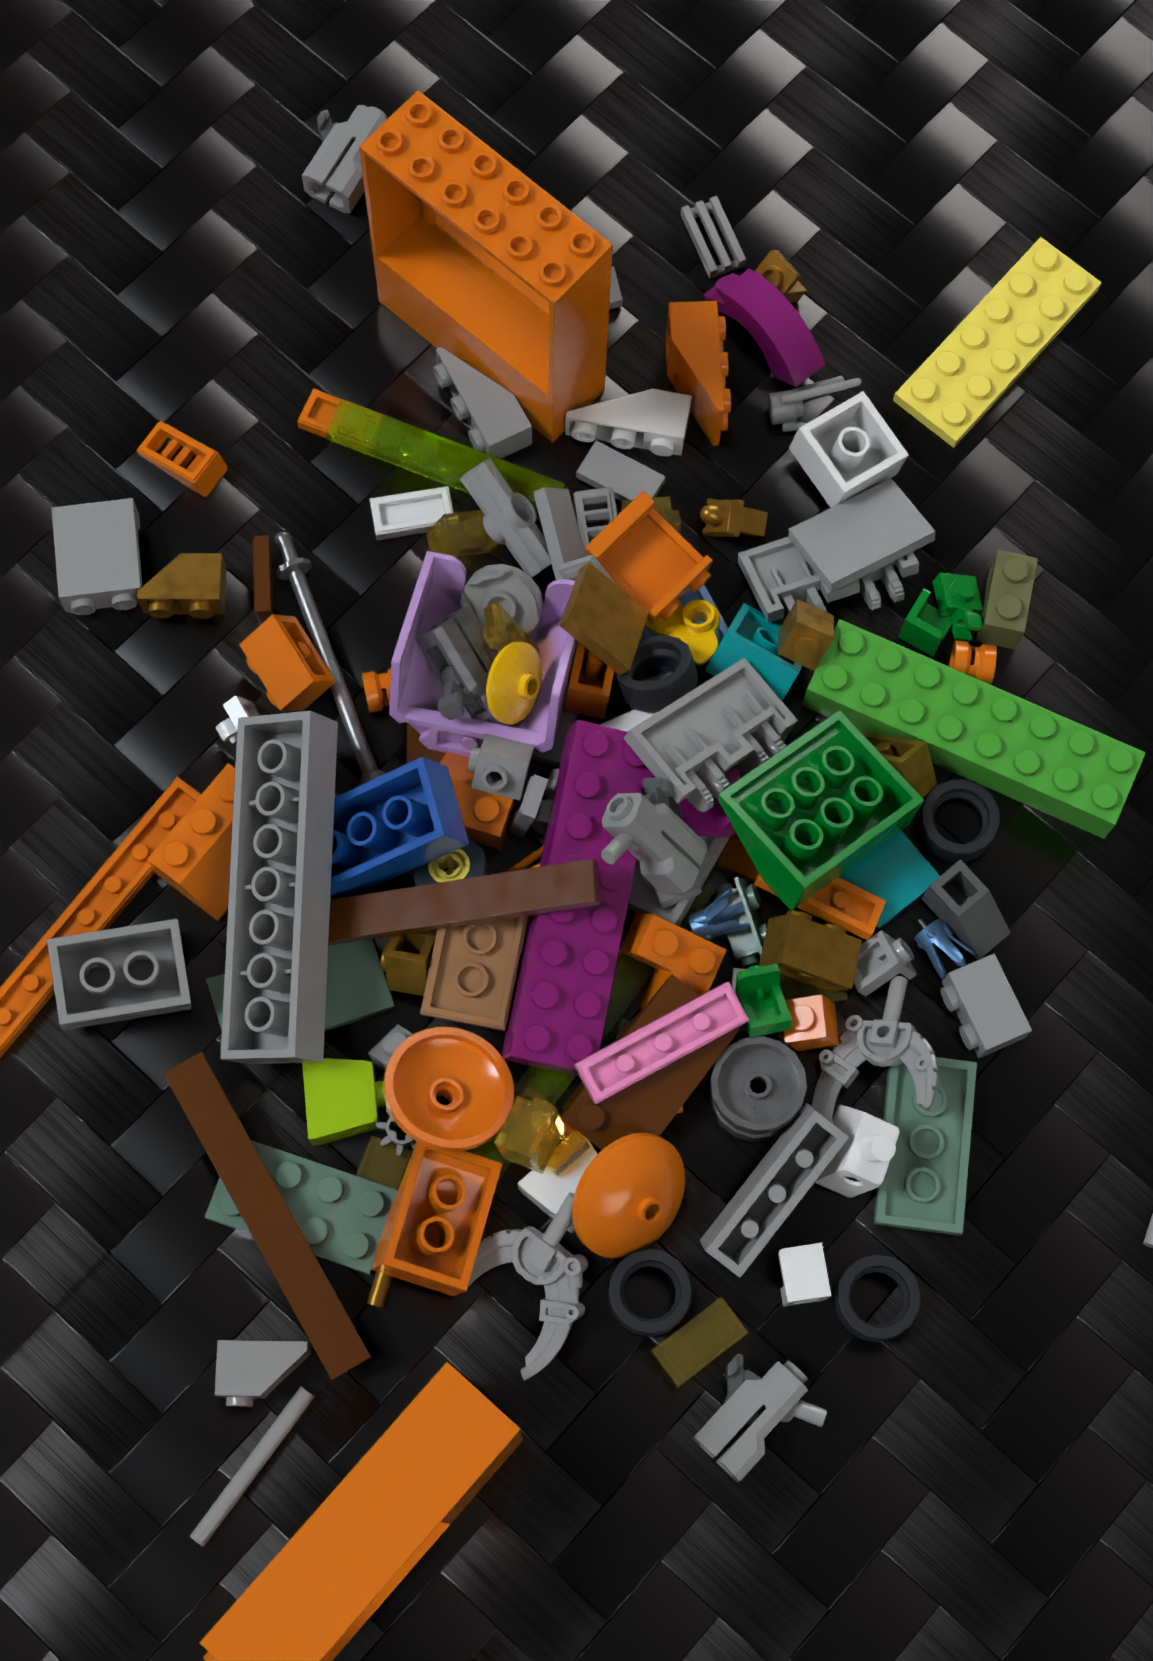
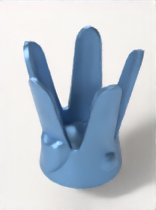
(714, 919)
(938, 935)

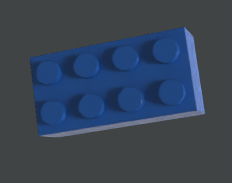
(394, 826)

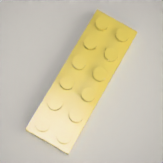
(996, 342)

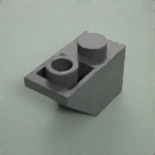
(967, 909)

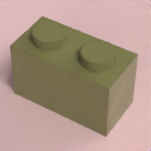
(1007, 599)

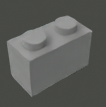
(985, 1006)

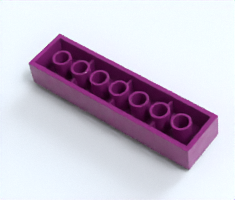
(574, 952)

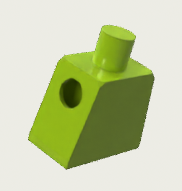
(341, 1099)

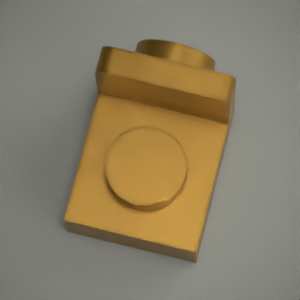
(781, 275)

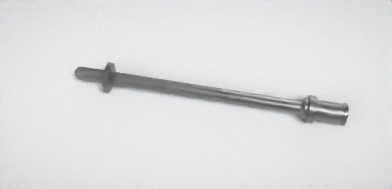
(295, 570)

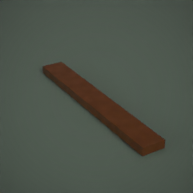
(464, 901)
(267, 1216)

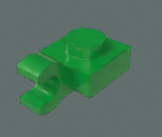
(960, 599)

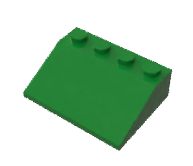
(818, 808)

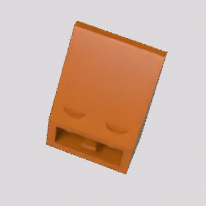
(698, 362)

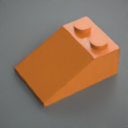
(438, 1219)

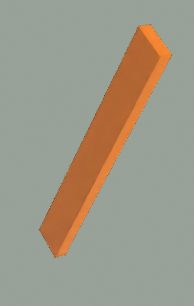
(92, 909)

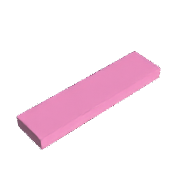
(661, 1042)

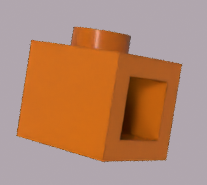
(812, 1023)

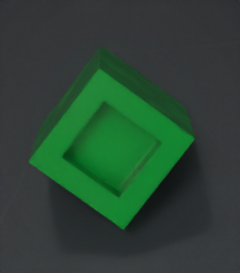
(925, 626)

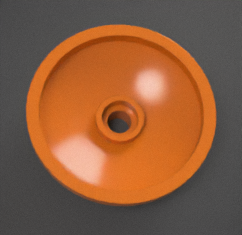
(453, 1066)
(628, 1195)

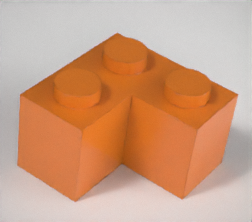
(671, 951)

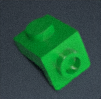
(762, 1000)

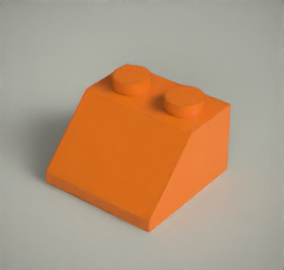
(483, 813)

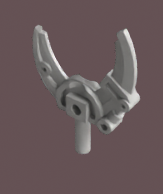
(882, 1044)
(544, 1263)

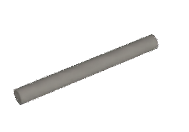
(252, 1466)

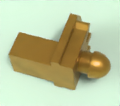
(730, 519)

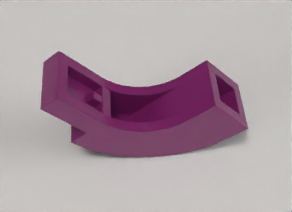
(771, 322)

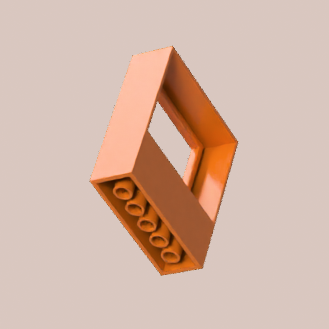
(487, 262)
(370, 1528)

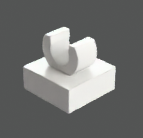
(236, 708)

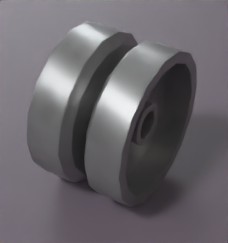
(757, 1063)

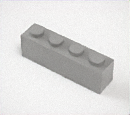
(773, 1190)

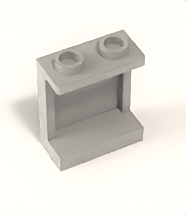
(97, 555)

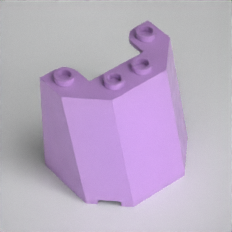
(417, 689)

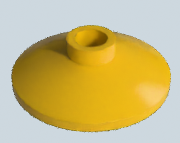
(514, 682)

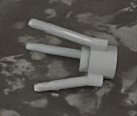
(788, 405)

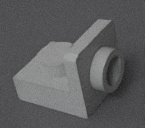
(880, 961)

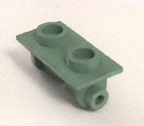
(750, 941)

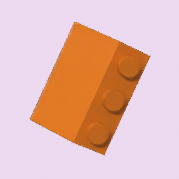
(198, 848)

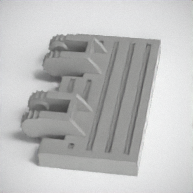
(781, 575)
(710, 732)

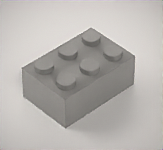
(119, 974)

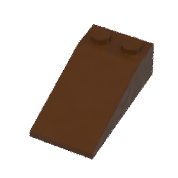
(655, 1099)

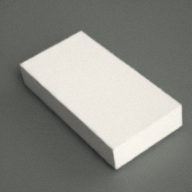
(409, 512)

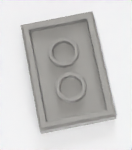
(861, 534)

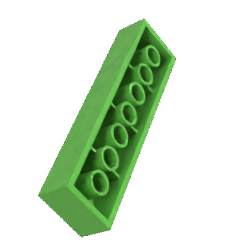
(976, 729)

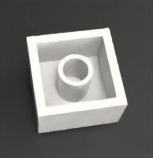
(848, 450)

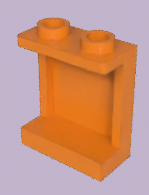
(649, 558)

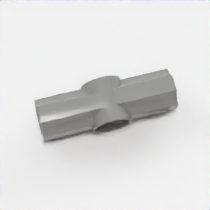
(508, 517)

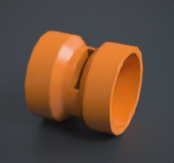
(974, 661)
(373, 688)

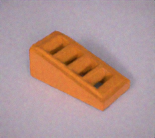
(201, 473)

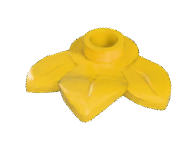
(699, 637)

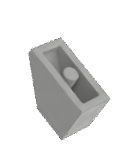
(255, 1368)

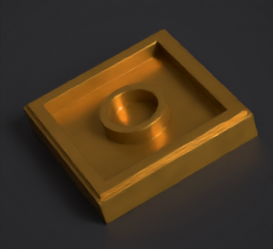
(604, 618)

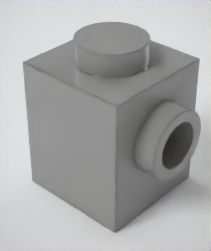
(500, 766)

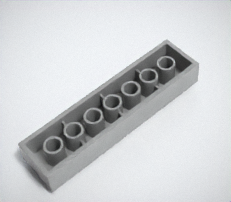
(279, 889)

